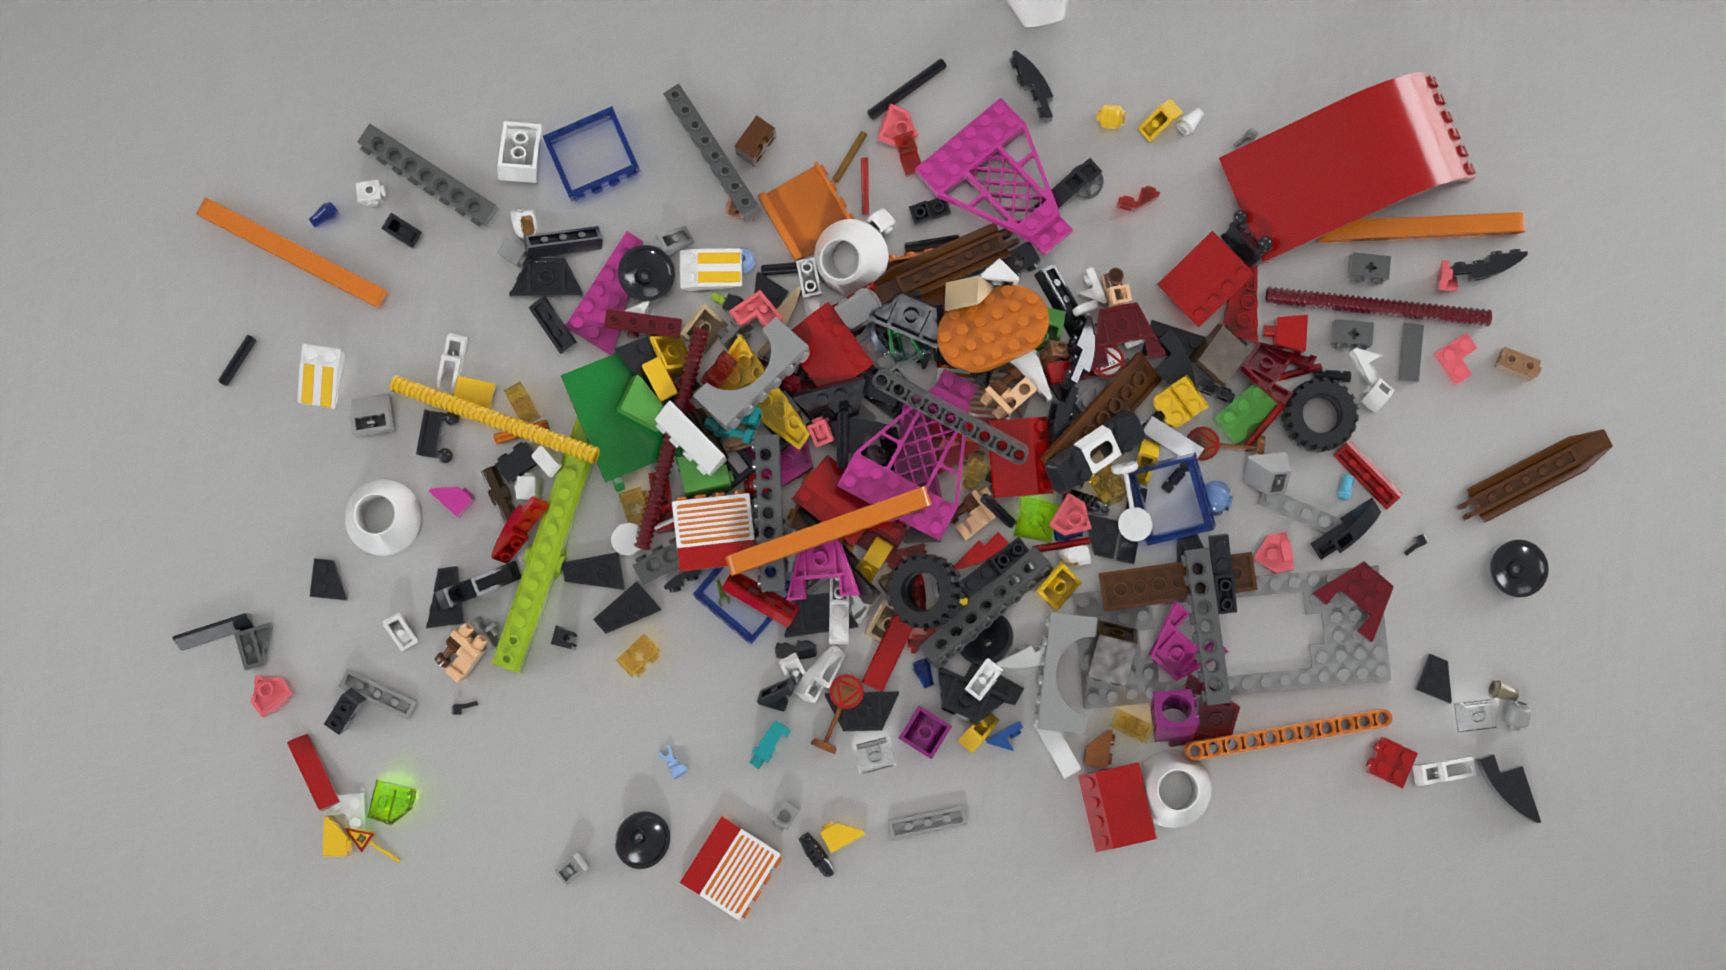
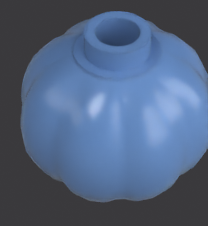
(1218, 496)

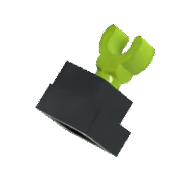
(728, 303)

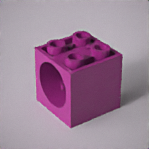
(1176, 699)
(925, 732)

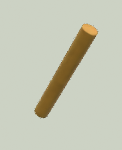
(850, 155)

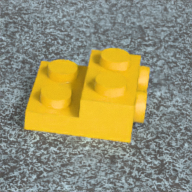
(1180, 402)

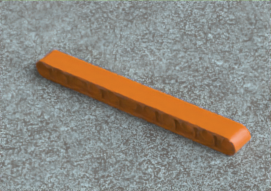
(1428, 227)
(291, 252)
(828, 531)
(1296, 734)

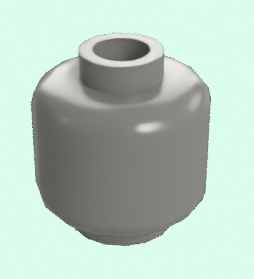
(1517, 715)

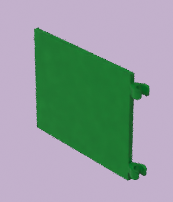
(621, 441)

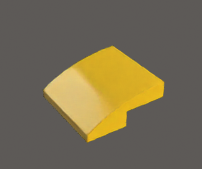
(475, 391)

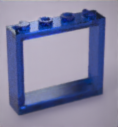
(578, 127)
(1200, 490)
(724, 616)

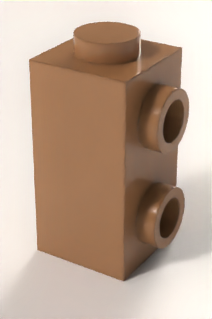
(1518, 364)

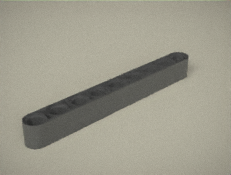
(946, 407)

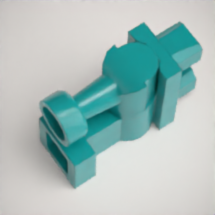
(751, 422)
(768, 744)

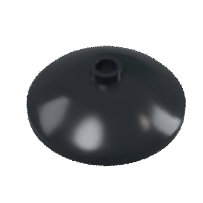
(648, 261)
(1531, 564)
(1001, 639)
(650, 845)

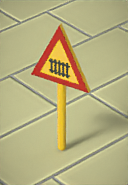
(363, 837)

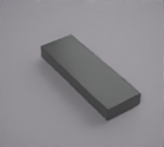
(1411, 352)

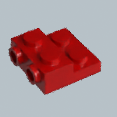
(889, 531)
(1391, 762)

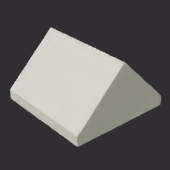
(1000, 274)

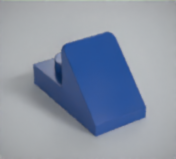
(1000, 738)

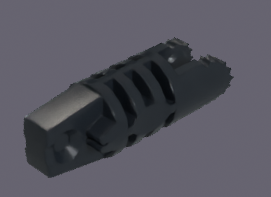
(1092, 503)
(816, 854)

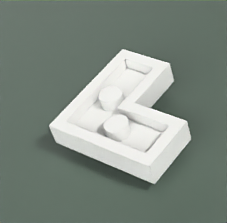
(355, 809)

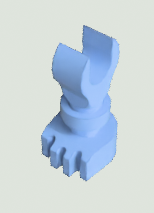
(677, 770)

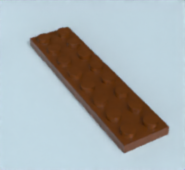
(1123, 392)
(1165, 583)

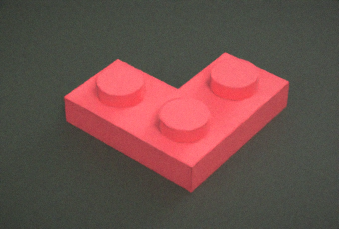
(755, 307)
(1451, 358)

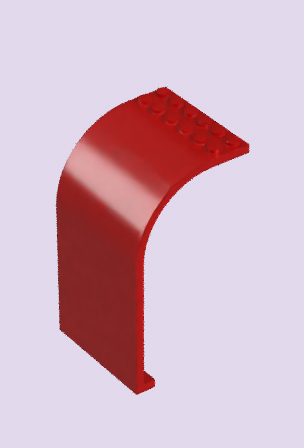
(1347, 162)

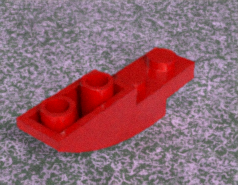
(515, 529)

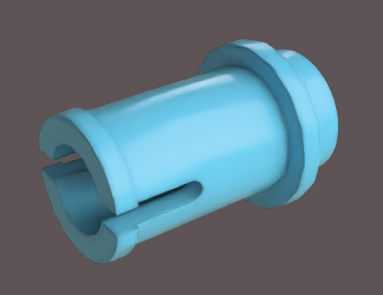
(1346, 487)

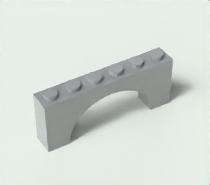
(730, 406)
(1053, 711)

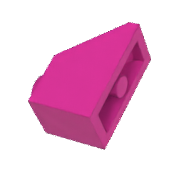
(454, 499)

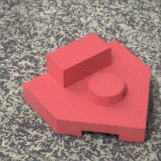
(894, 123)
(1071, 516)
(1275, 553)
(270, 694)

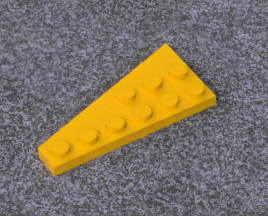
(776, 409)

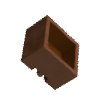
(755, 140)

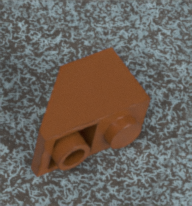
(1098, 750)

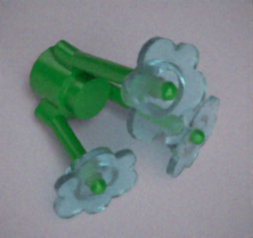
(903, 355)

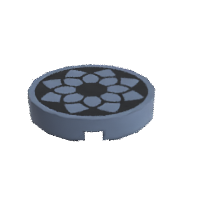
(881, 338)

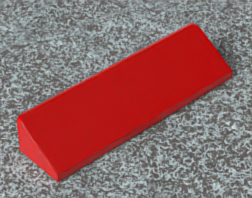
(1368, 474)
(765, 601)
(887, 654)
(313, 772)

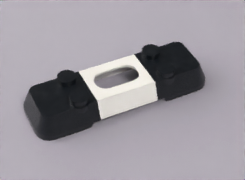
(1074, 462)

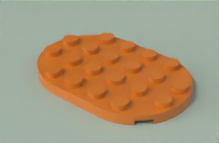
(995, 331)

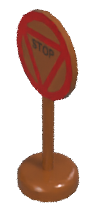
(1210, 442)
(846, 693)

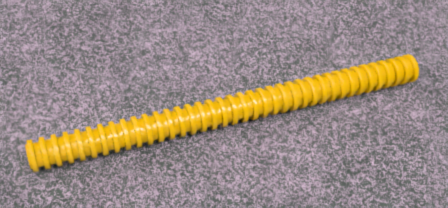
(494, 419)

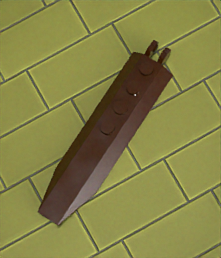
(946, 263)
(1535, 475)

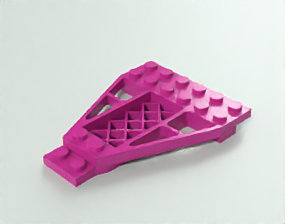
(970, 151)
(877, 483)

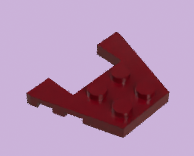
(1123, 325)
(1268, 364)
(1366, 590)
(1214, 719)

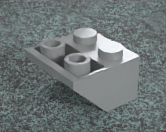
(857, 309)
(371, 415)
(1268, 472)

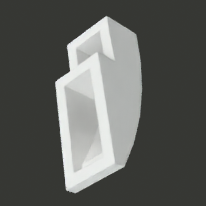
(451, 363)
(1170, 438)
(820, 674)
(1059, 752)
(1444, 771)

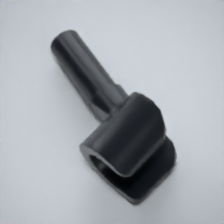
(1421, 540)
(457, 708)

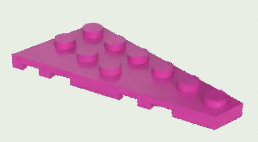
(602, 295)
(911, 449)

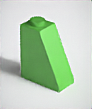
(640, 403)
(698, 484)

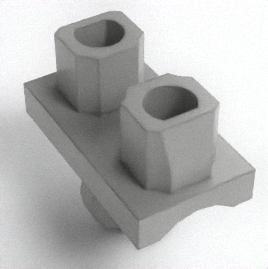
(729, 337)
(486, 629)

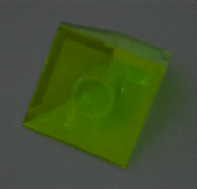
(1034, 519)
(390, 802)

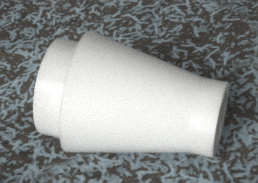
(1189, 122)

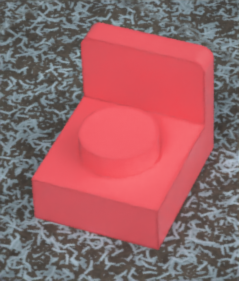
(1445, 277)
(820, 431)

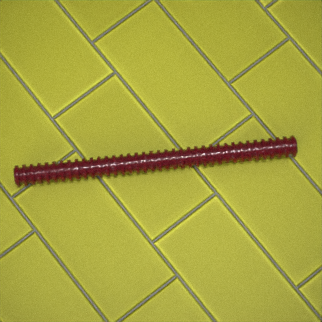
(1379, 306)
(668, 449)

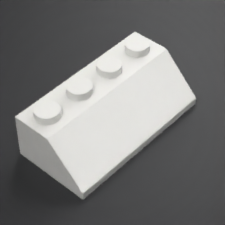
(690, 439)

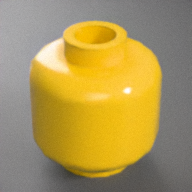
(1111, 116)

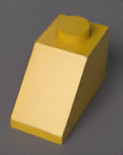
(1160, 120)
(1146, 454)
(874, 558)
(976, 734)
(839, 835)
(335, 839)

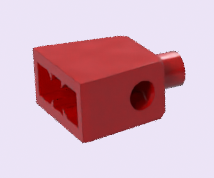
(1288, 332)

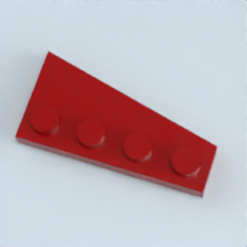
(1242, 310)

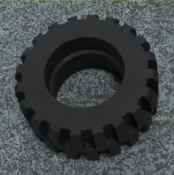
(1341, 401)
(901, 595)

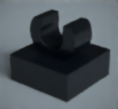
(983, 378)

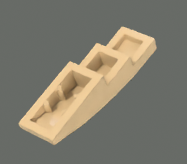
(786, 310)

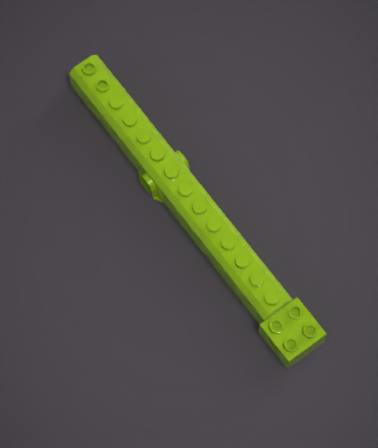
(544, 560)

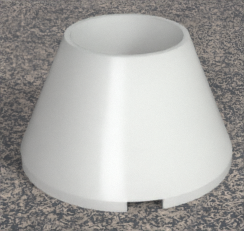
(1038, 12)
(870, 247)
(405, 523)
(1153, 772)

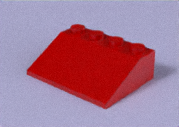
(1205, 279)
(832, 347)
(1025, 478)
(824, 499)
(1117, 807)

